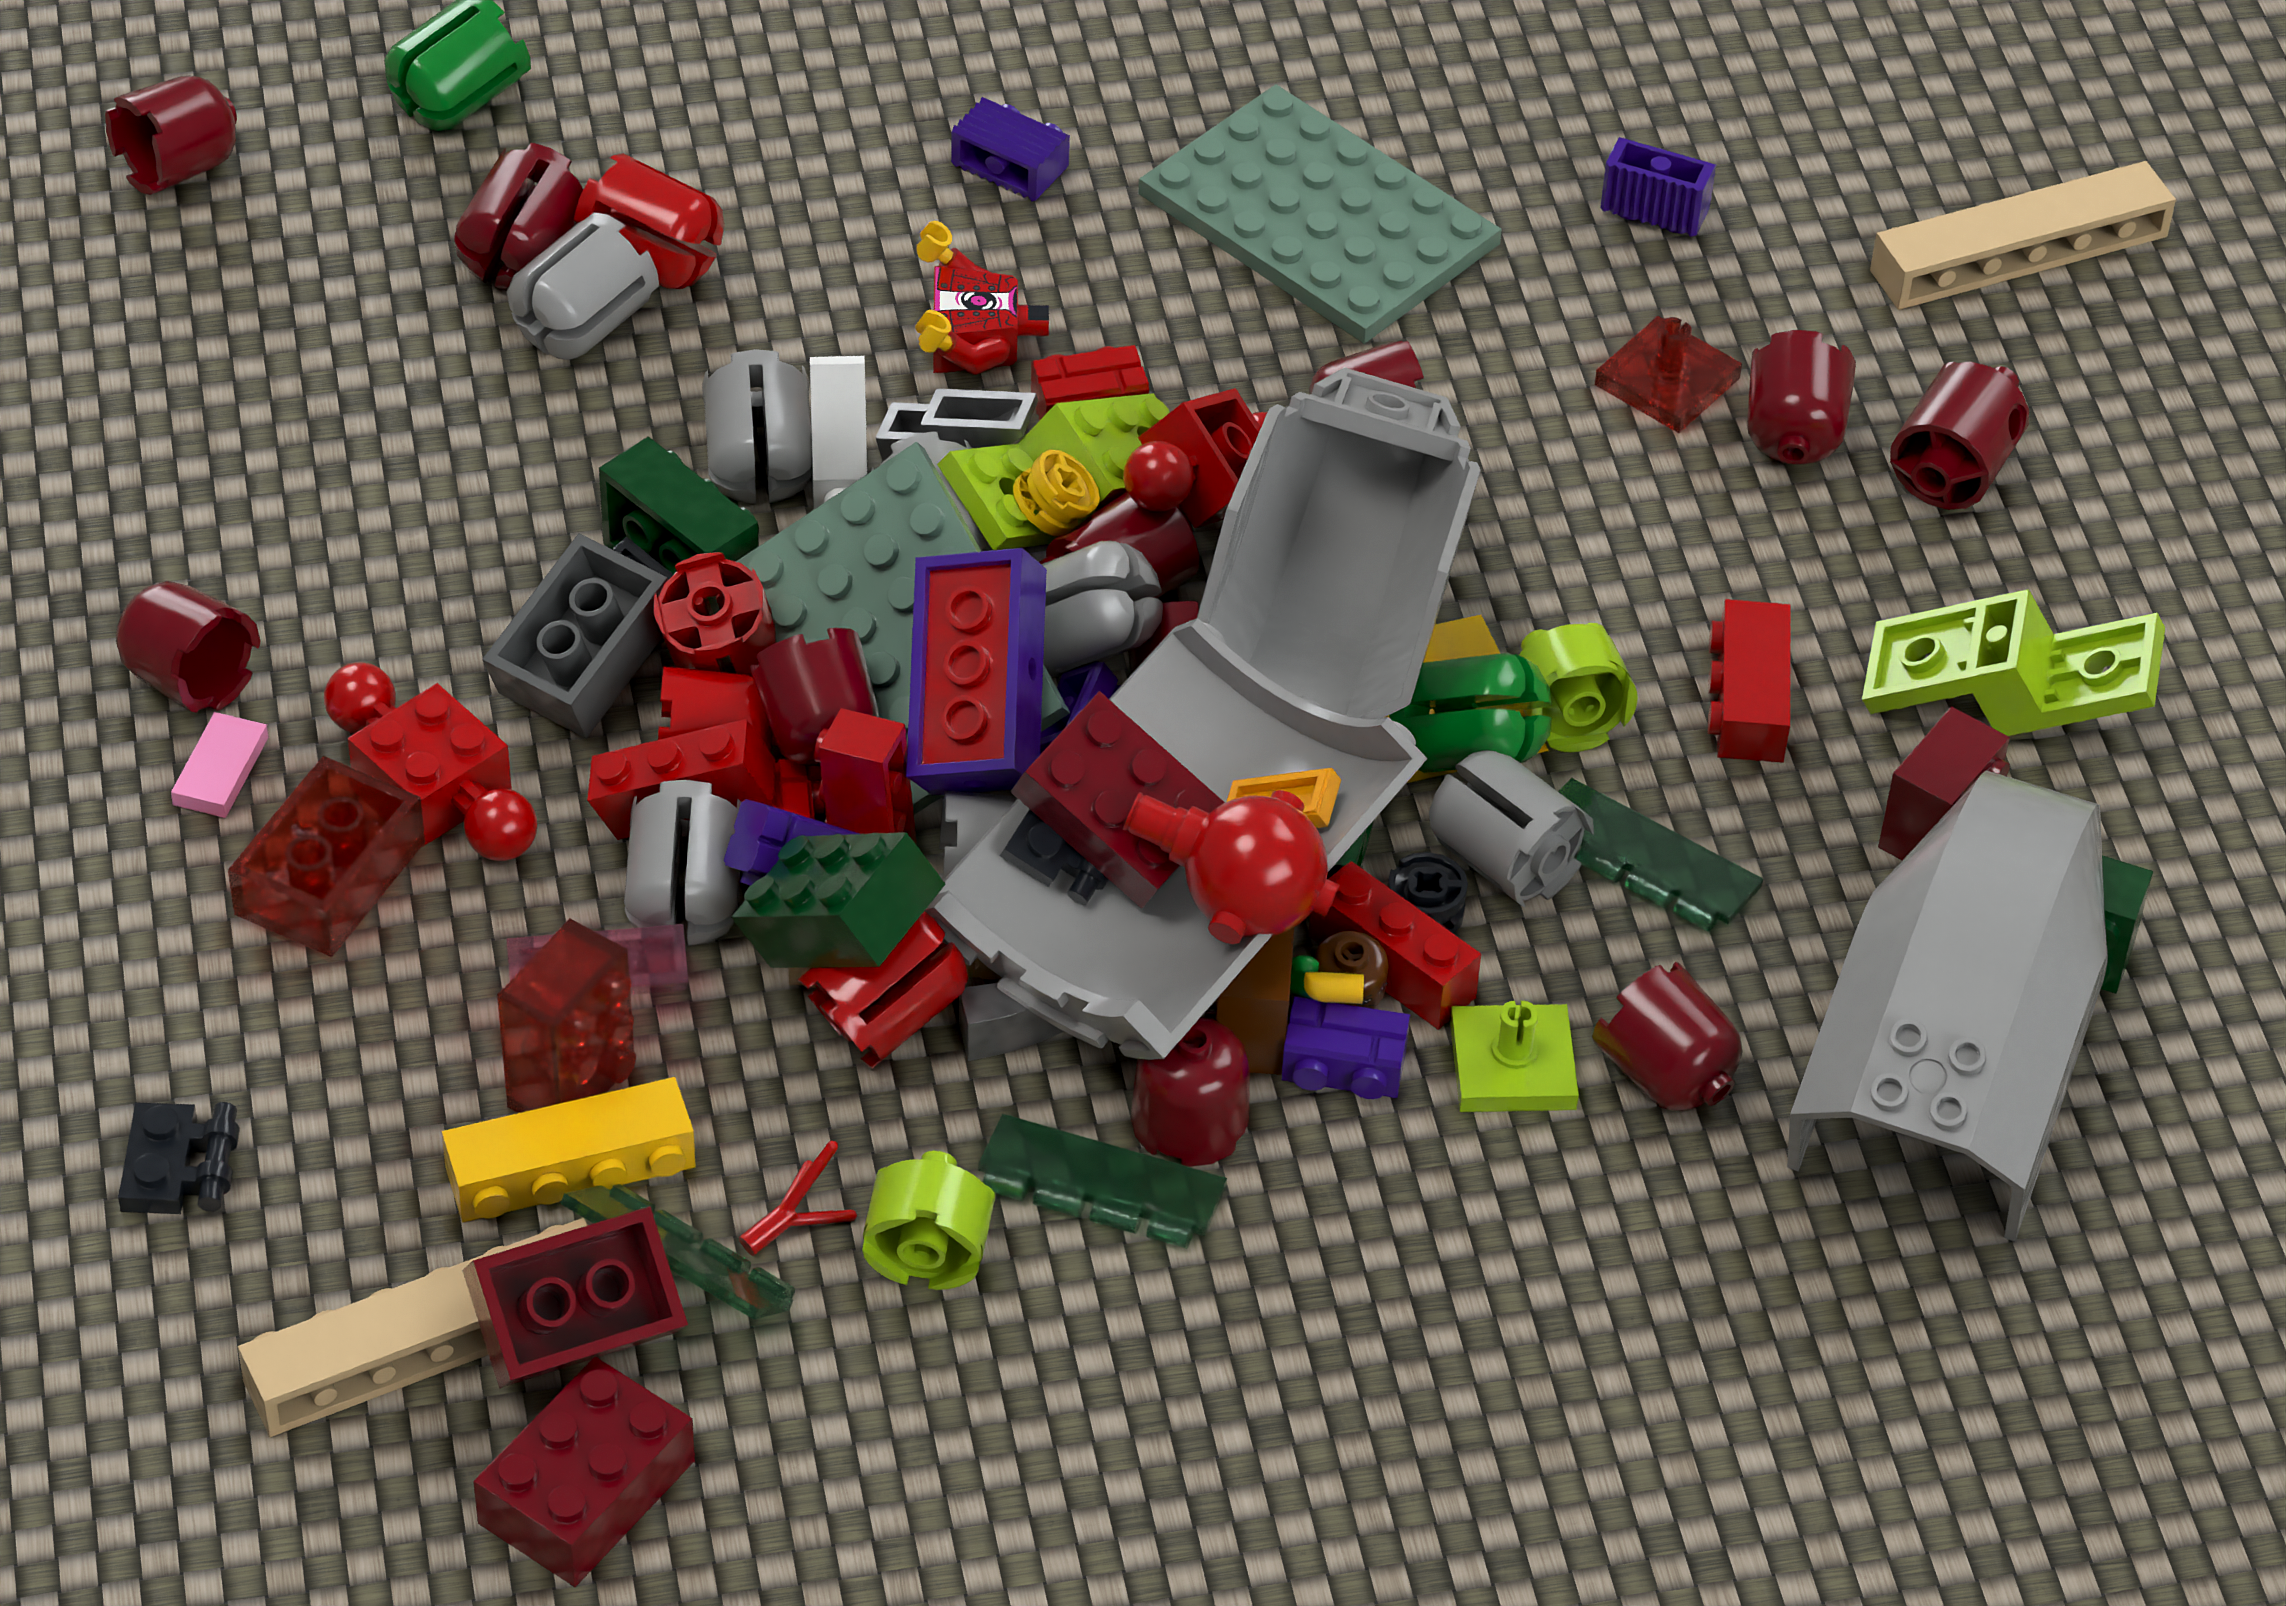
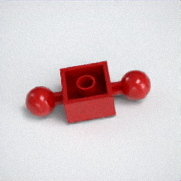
(1194, 457)
(436, 753)

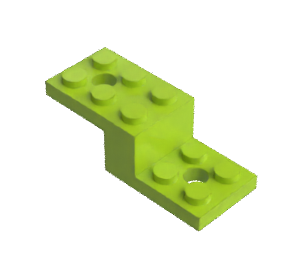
(1092, 431)
(2014, 663)

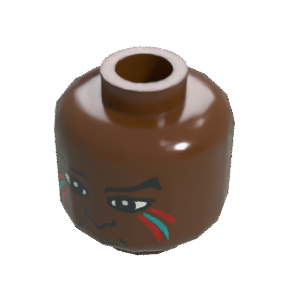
(1342, 955)

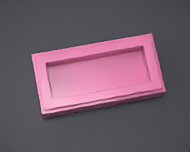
(219, 765)

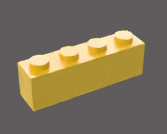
(568, 1148)

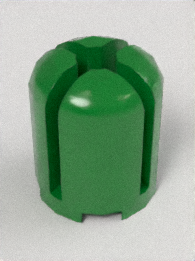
(454, 64)
(1477, 709)

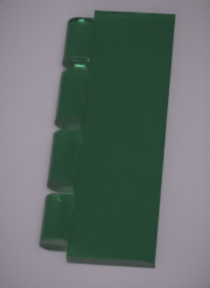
(1660, 861)
(1114, 1179)
(705, 1265)

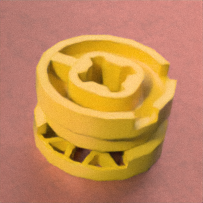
(1059, 492)

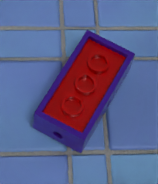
(976, 670)

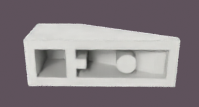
(837, 424)

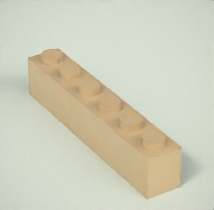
(2022, 235)
(367, 1346)

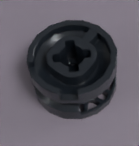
(1433, 886)

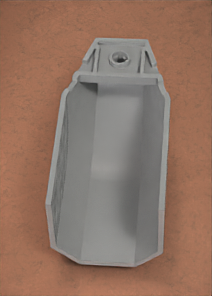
(1343, 542)
(1970, 985)

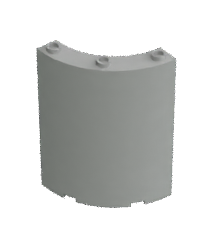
(1157, 969)

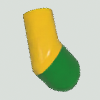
(1324, 985)

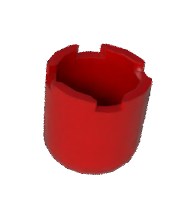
(709, 699)

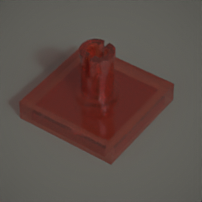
(1668, 373)

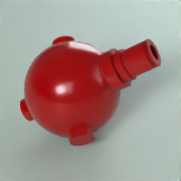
(1246, 863)

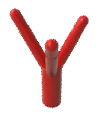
(785, 1215)

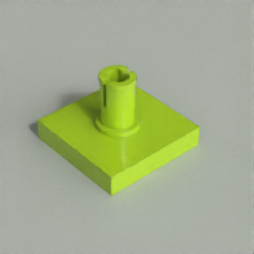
(1513, 1058)

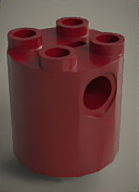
(1960, 434)
(1161, 536)

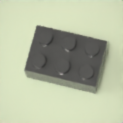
(579, 636)

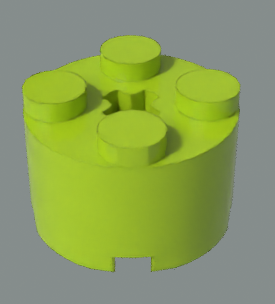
(1586, 684)
(927, 1221)

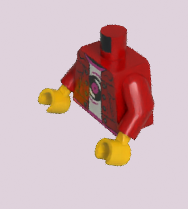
(974, 310)

